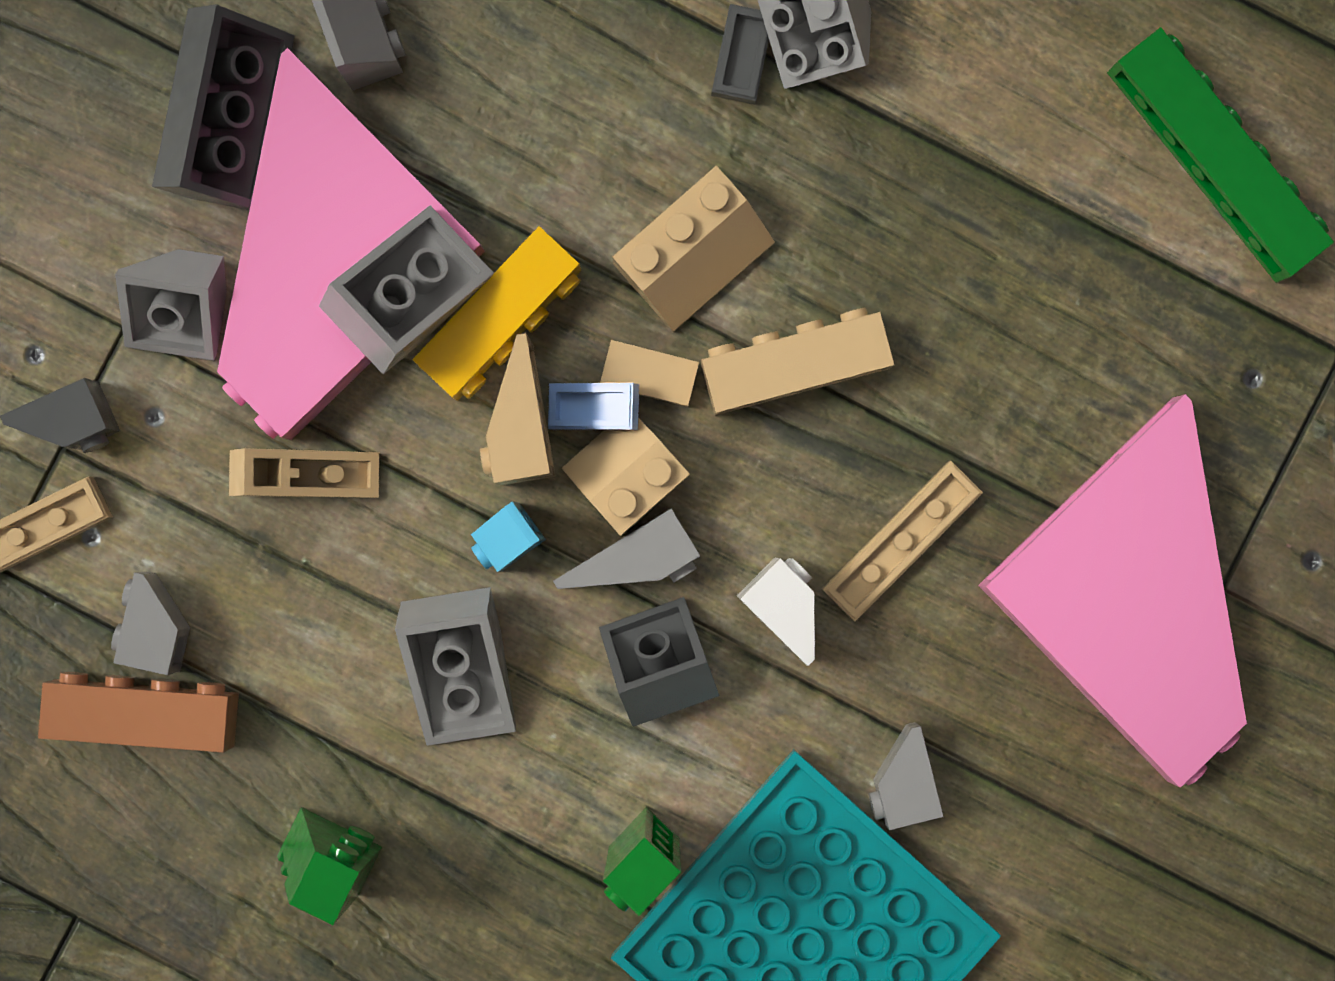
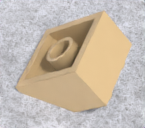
(625, 474)

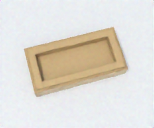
(657, 373)

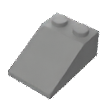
(404, 289)
(456, 665)

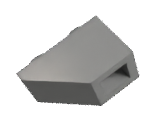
(152, 627)

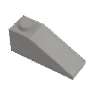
(642, 556)

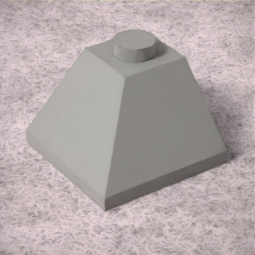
(173, 303)

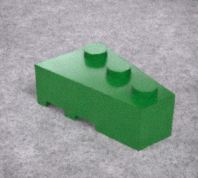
(325, 865)

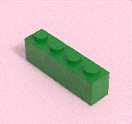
(641, 863)

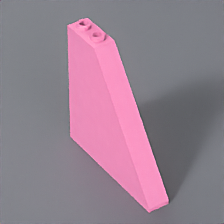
(315, 210)
(1134, 598)

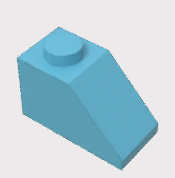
(506, 537)

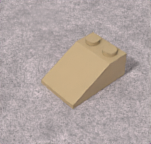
(518, 429)

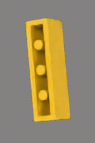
(497, 313)

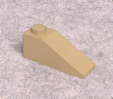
(303, 473)

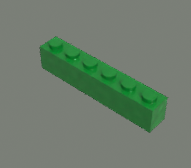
(1220, 155)

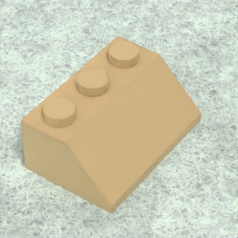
(693, 249)

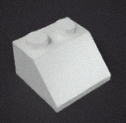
(785, 605)

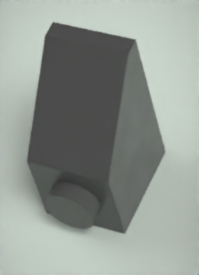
(68, 417)

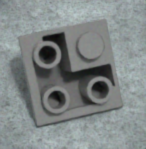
(817, 37)

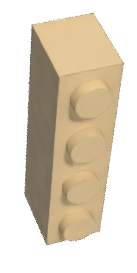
(796, 362)

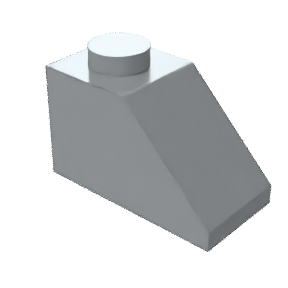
(906, 783)

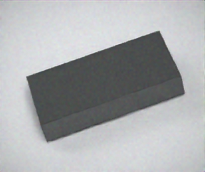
(741, 55)

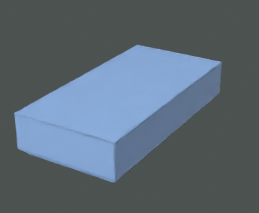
(593, 406)

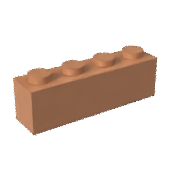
(138, 714)

